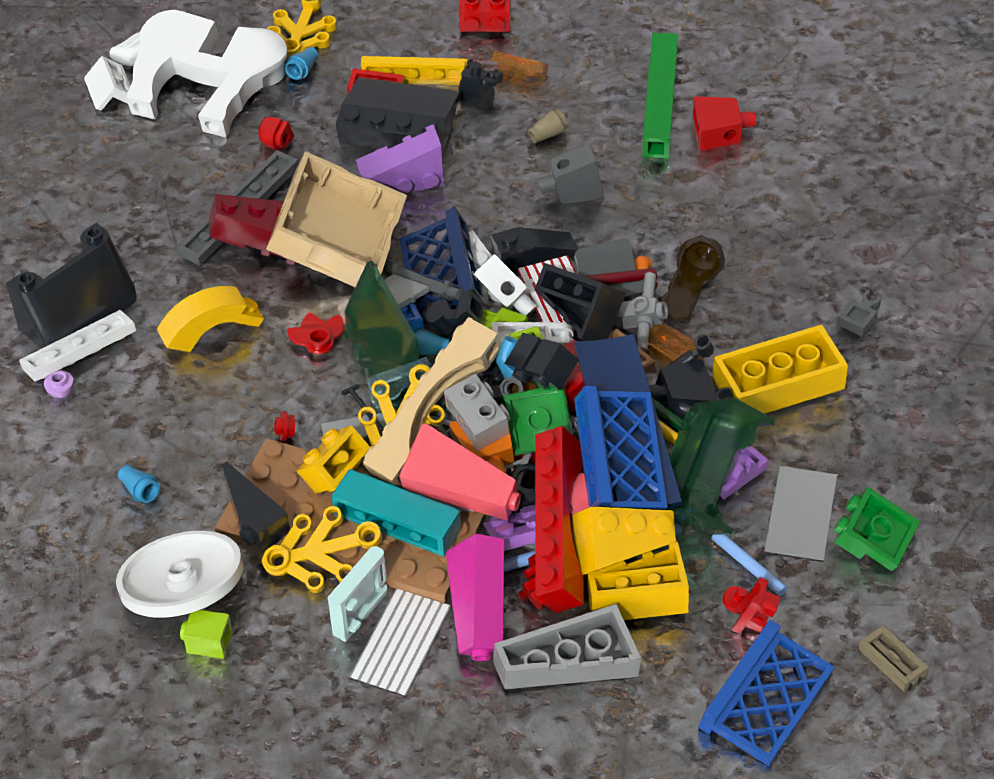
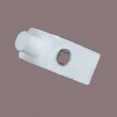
(498, 278)

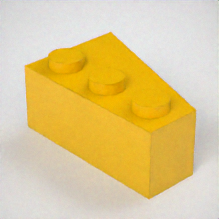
(643, 587)

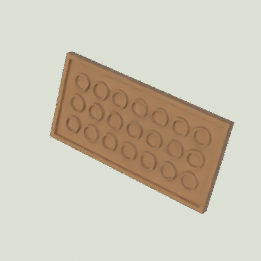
(406, 565)

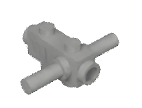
(642, 312)

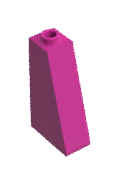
(477, 594)

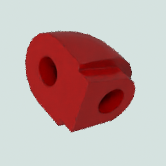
(275, 133)

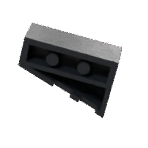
(580, 301)

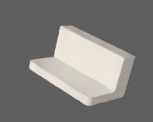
(106, 81)

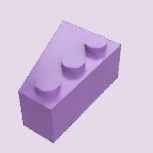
(407, 166)

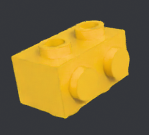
(330, 462)

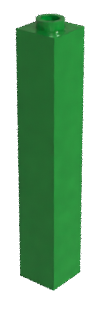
(660, 96)

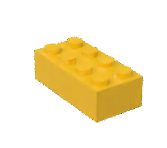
(782, 370)

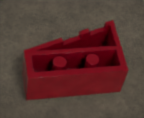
(244, 221)

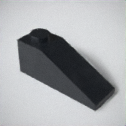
(529, 246)
(258, 516)

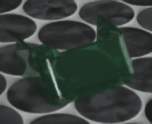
(704, 456)

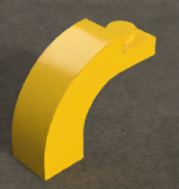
(204, 310)

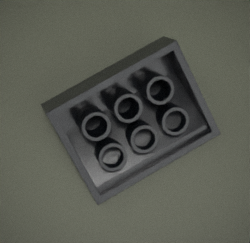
(386, 111)

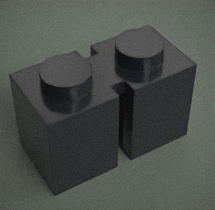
(541, 362)

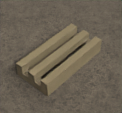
(889, 662)

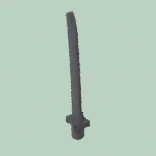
(445, 290)

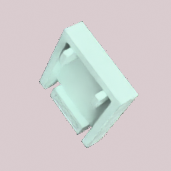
(358, 594)

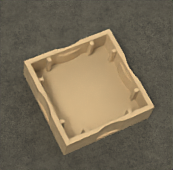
(335, 220)

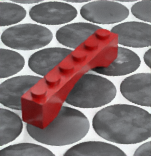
(556, 564)

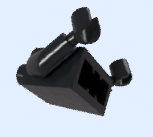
(687, 380)

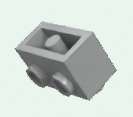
(477, 412)

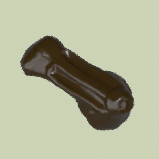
(697, 264)

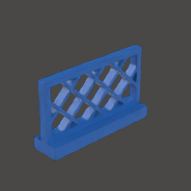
(595, 447)
(739, 685)

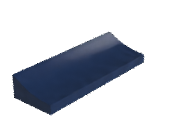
(617, 366)

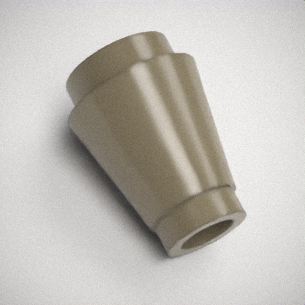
(548, 126)

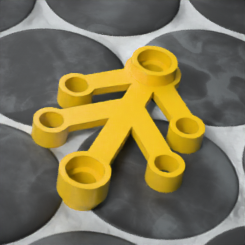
(302, 29)
(387, 407)
(317, 549)

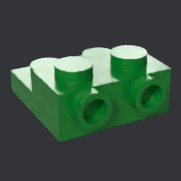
(875, 529)

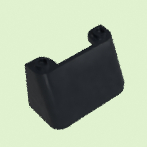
(74, 294)

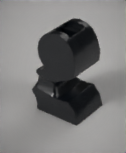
(445, 318)

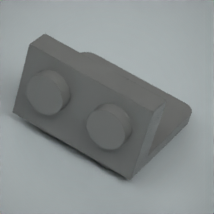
(610, 258)

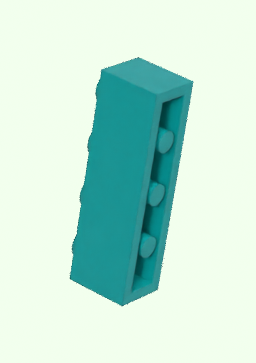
(397, 512)

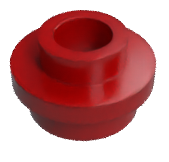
(284, 426)

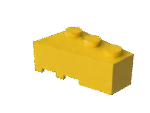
(617, 534)

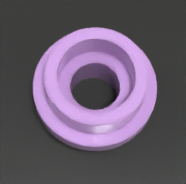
(59, 384)

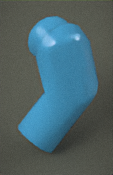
(506, 348)

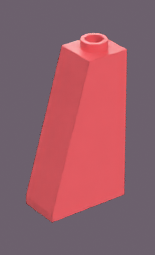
(457, 476)

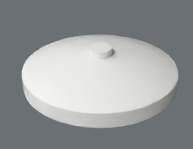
(179, 574)

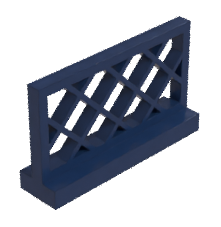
(460, 255)

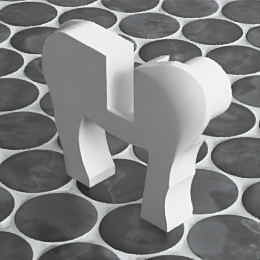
(182, 45)

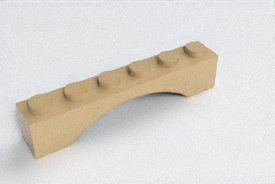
(467, 354)

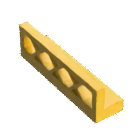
(417, 69)

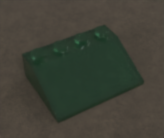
(378, 326)

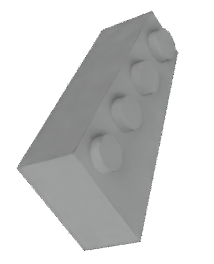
(570, 651)

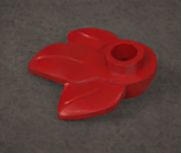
(316, 334)

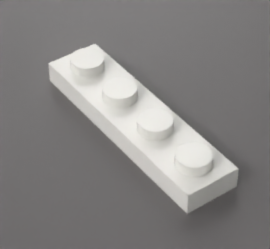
(77, 345)

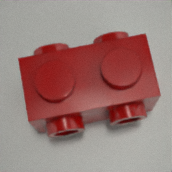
(485, 15)

